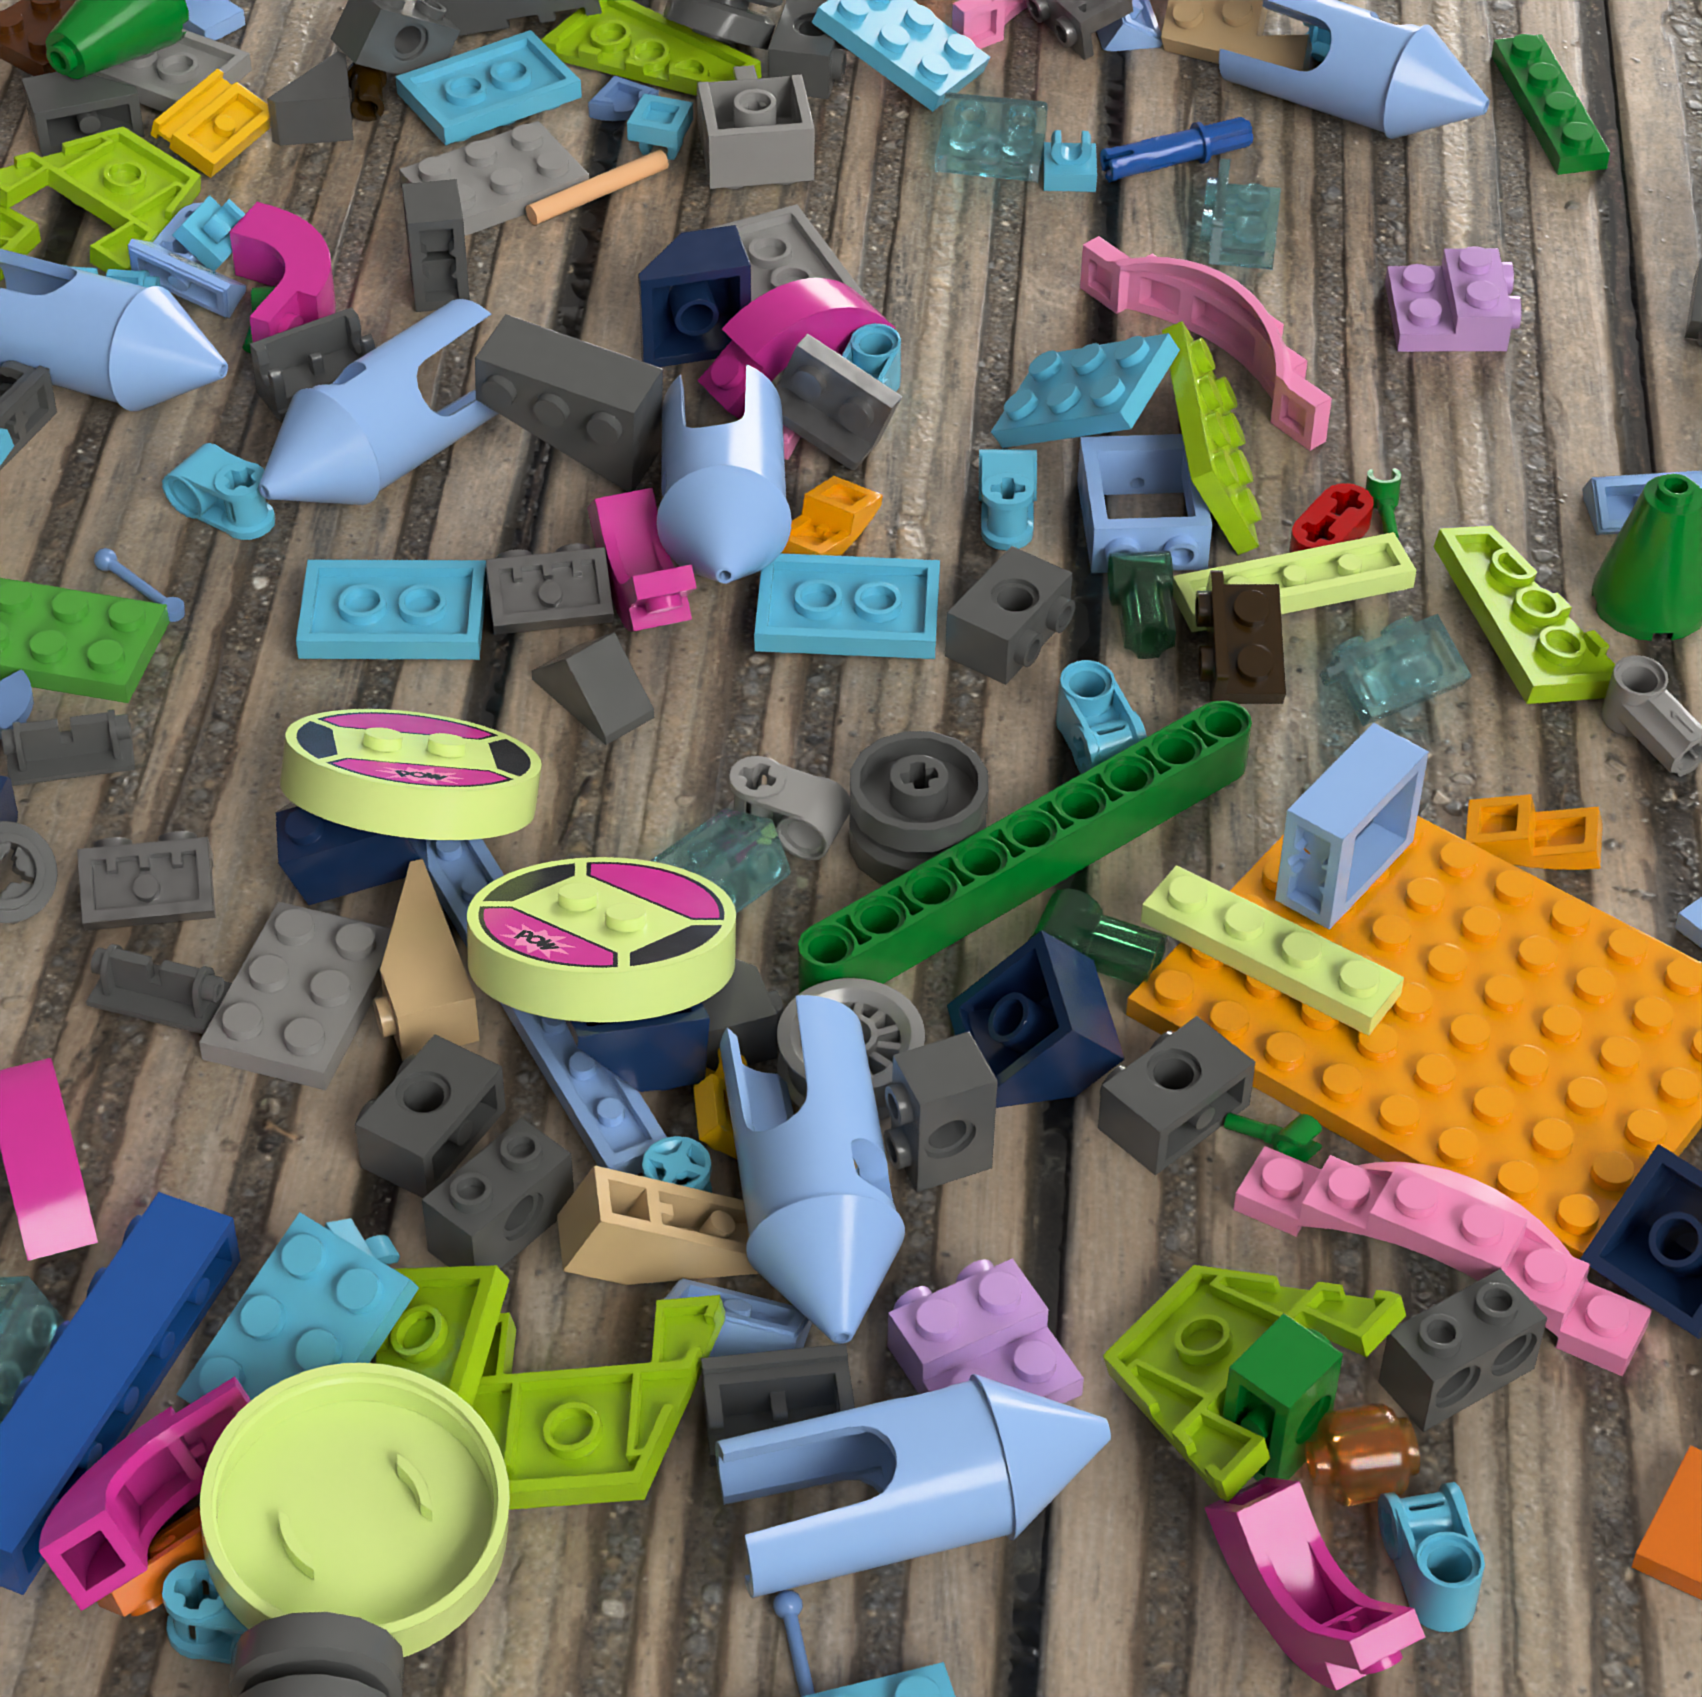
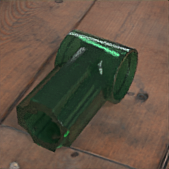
(1143, 592)
(1113, 944)

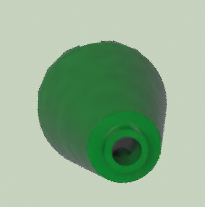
(112, 32)
(1655, 564)

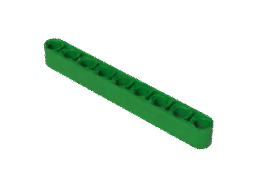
(1029, 850)

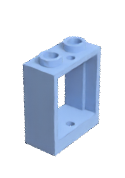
(1141, 467)
(1351, 824)

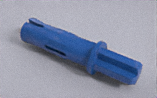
(1176, 148)

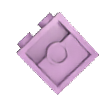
(1454, 304)
(984, 1327)

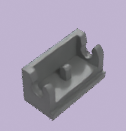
(306, 357)
(25, 404)
(773, 1389)

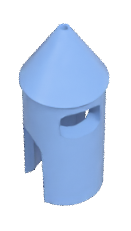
(1373, 74)
(102, 334)
(371, 422)
(724, 486)
(812, 1217)
(945, 1467)

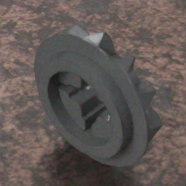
(34, 864)

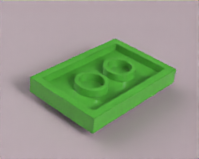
(77, 639)

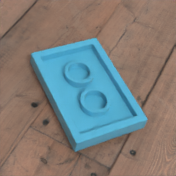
(904, 45)
(488, 87)
(1085, 390)
(848, 606)
(392, 609)
(305, 1310)

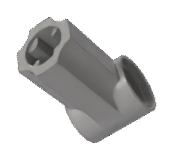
(1644, 709)

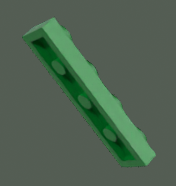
(1550, 104)

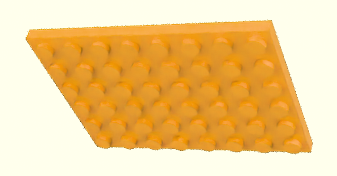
(1523, 1040)

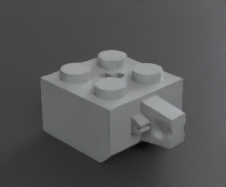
(755, 130)

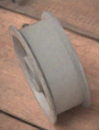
(888, 1027)

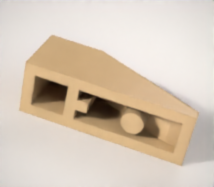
(423, 974)
(651, 1231)

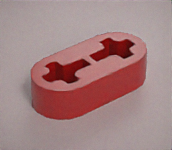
(1320, 519)

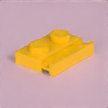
(213, 123)

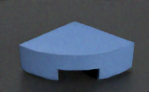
(618, 99)
(15, 700)

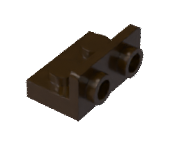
(1243, 641)

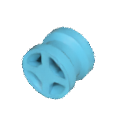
(677, 1161)

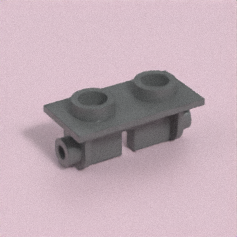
(92, 747)
(160, 994)

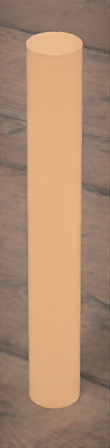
(596, 187)

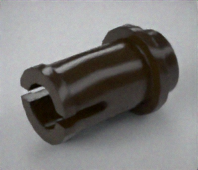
(366, 91)

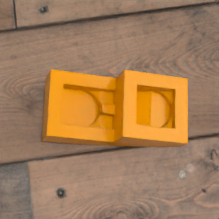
(832, 518)
(1536, 839)

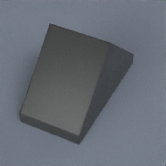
(314, 106)
(597, 687)

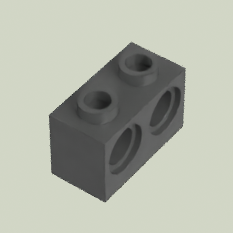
(435, 243)
(1462, 1349)

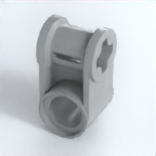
(802, 806)

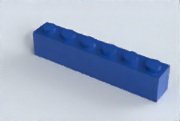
(106, 1366)

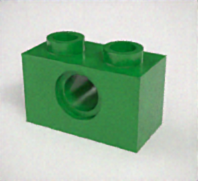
(1283, 1392)

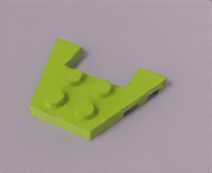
(113, 178)
(1182, 1349)
(595, 1428)

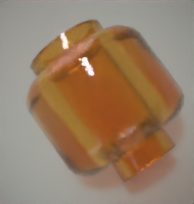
(1363, 1454)

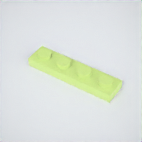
(1312, 575)
(1272, 950)

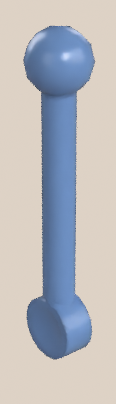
(106, 560)
(788, 1607)

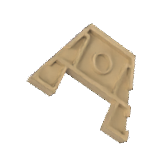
(1205, 26)

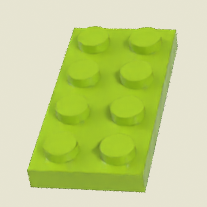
(1213, 439)

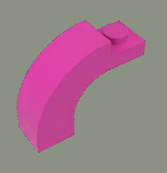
(288, 254)
(775, 323)
(640, 572)
(42, 1162)
(114, 1510)
(1301, 1590)

